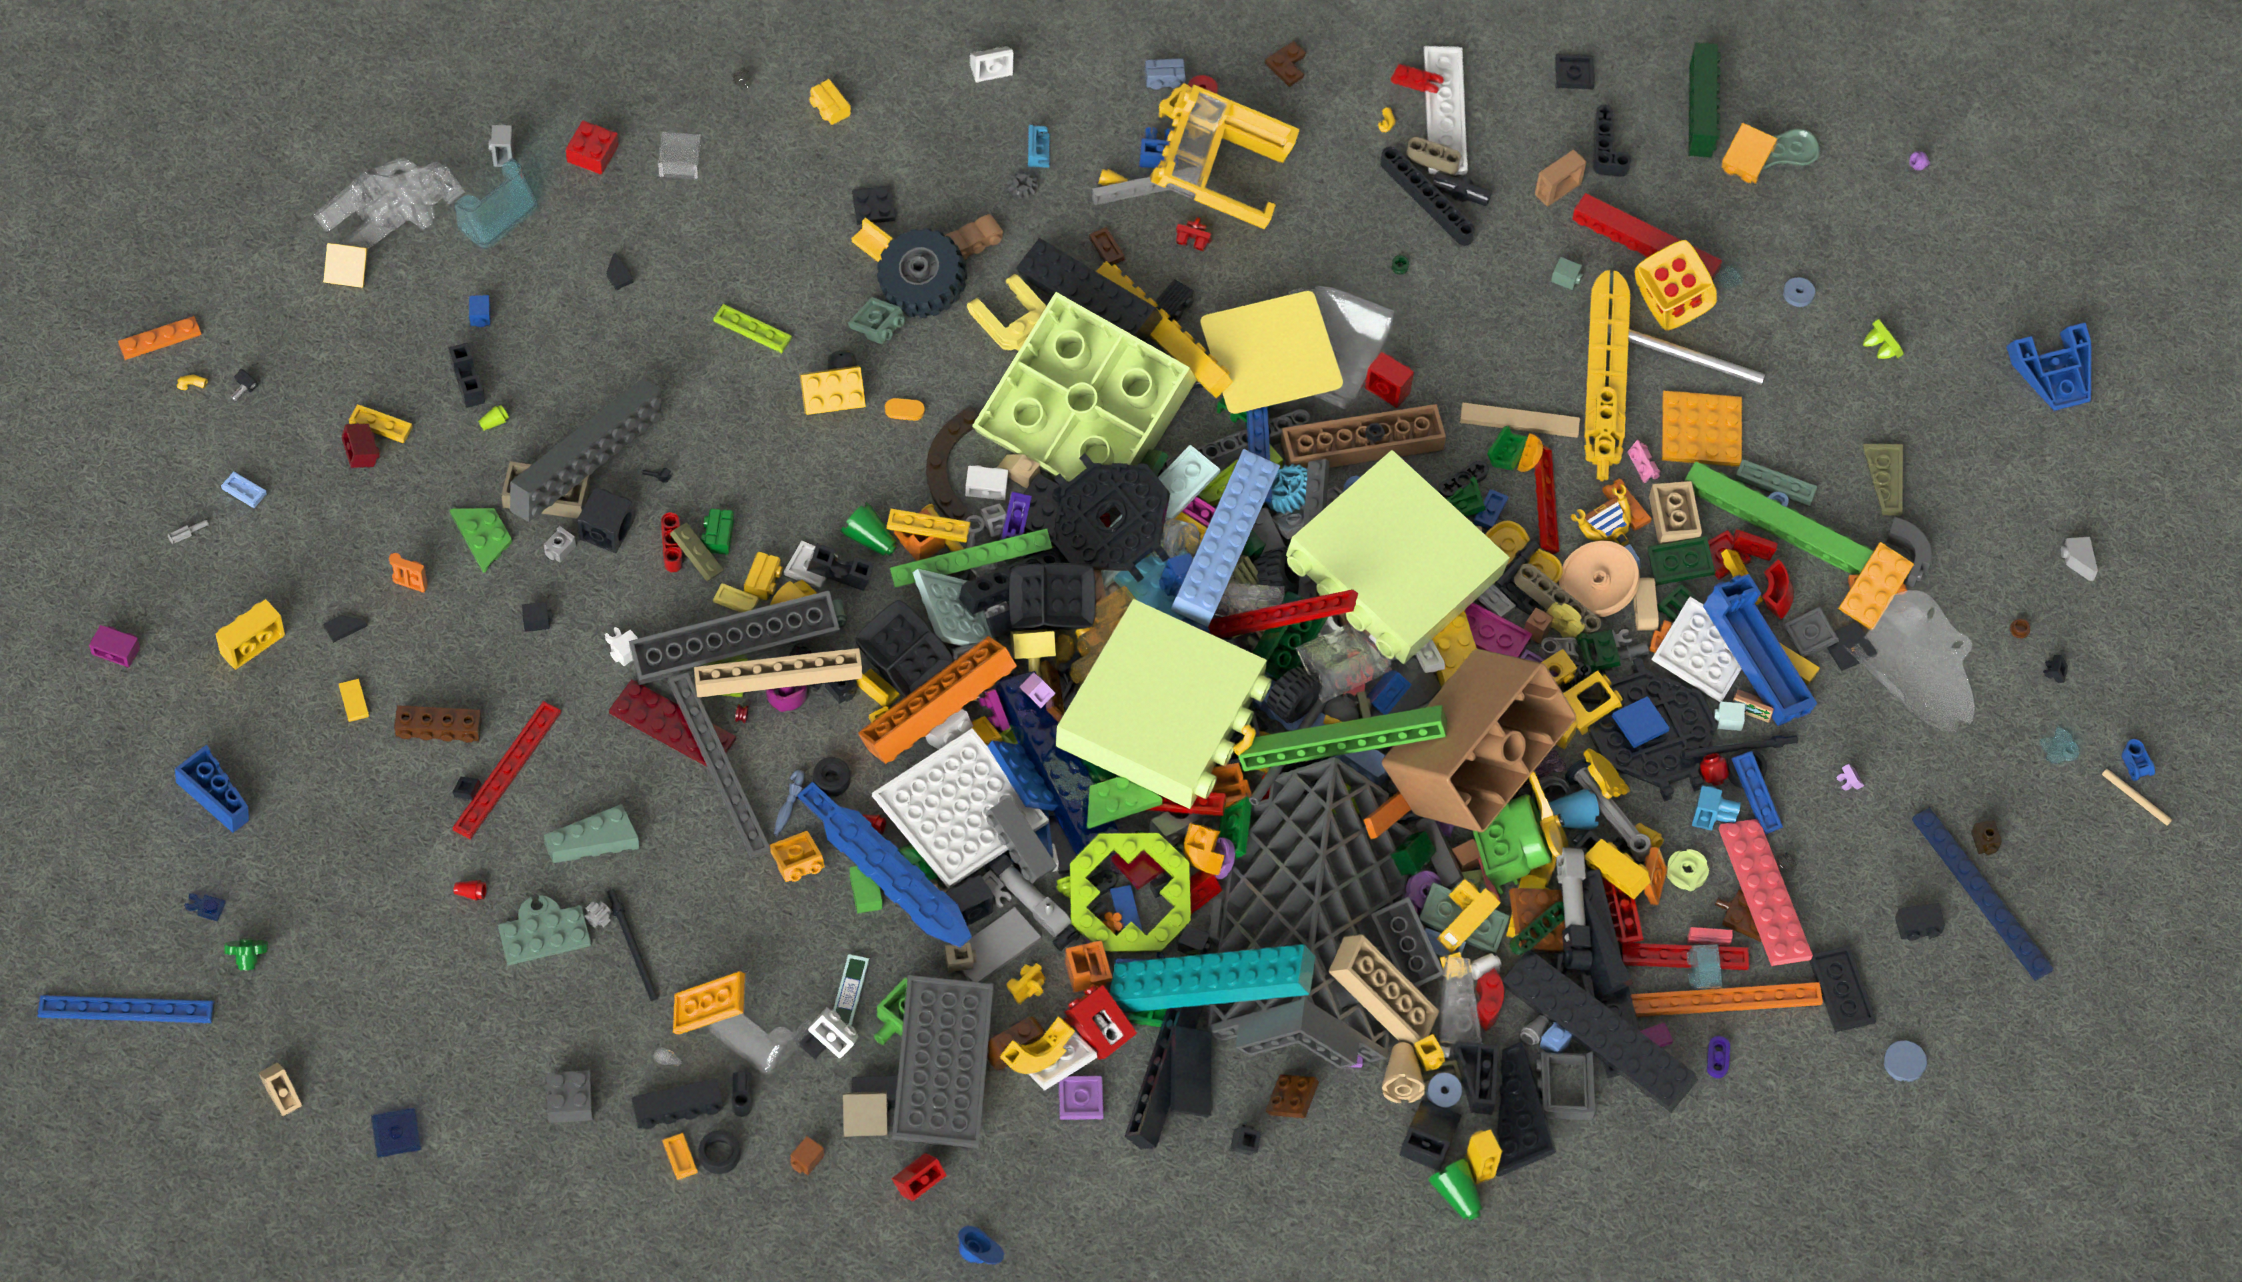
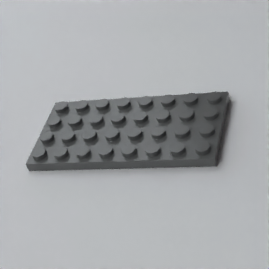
(942, 1061)

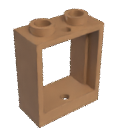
(1560, 178)

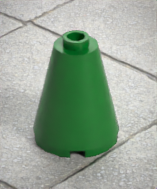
(870, 531)
(1458, 1189)

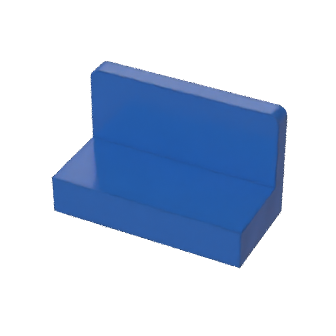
(1388, 691)

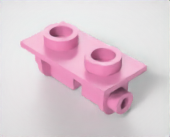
(1641, 458)

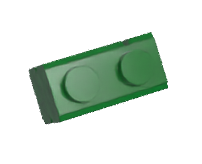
(718, 531)

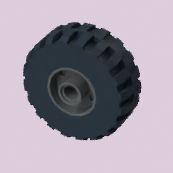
(922, 272)

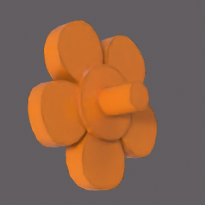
(1113, 921)

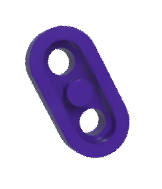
(1718, 1058)

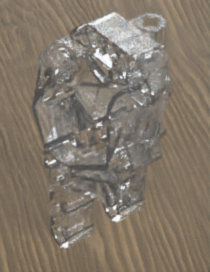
(390, 199)

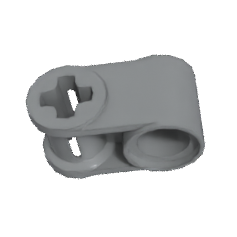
(1556, 645)

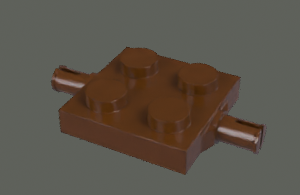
(1739, 916)

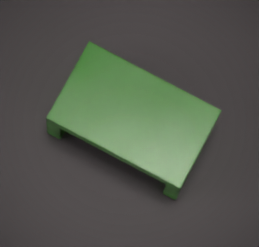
(865, 891)

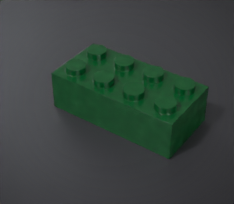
(1280, 643)

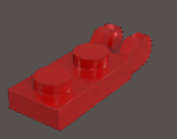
(1416, 79)

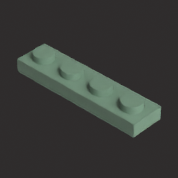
(1776, 482)

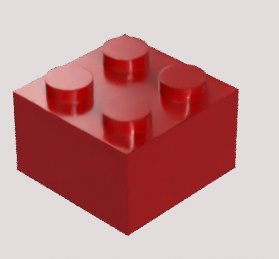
(592, 147)
(1389, 379)

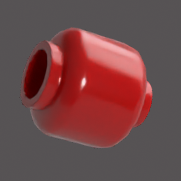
(1714, 769)

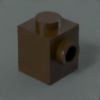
(1986, 837)

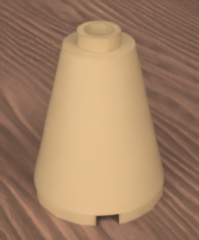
(1403, 1075)

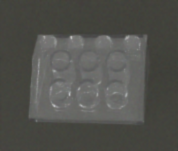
(1342, 661)

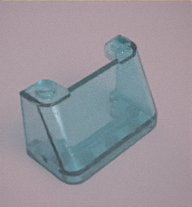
(498, 212)

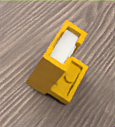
(1475, 908)

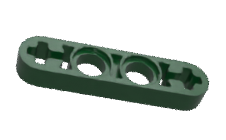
(1540, 929)

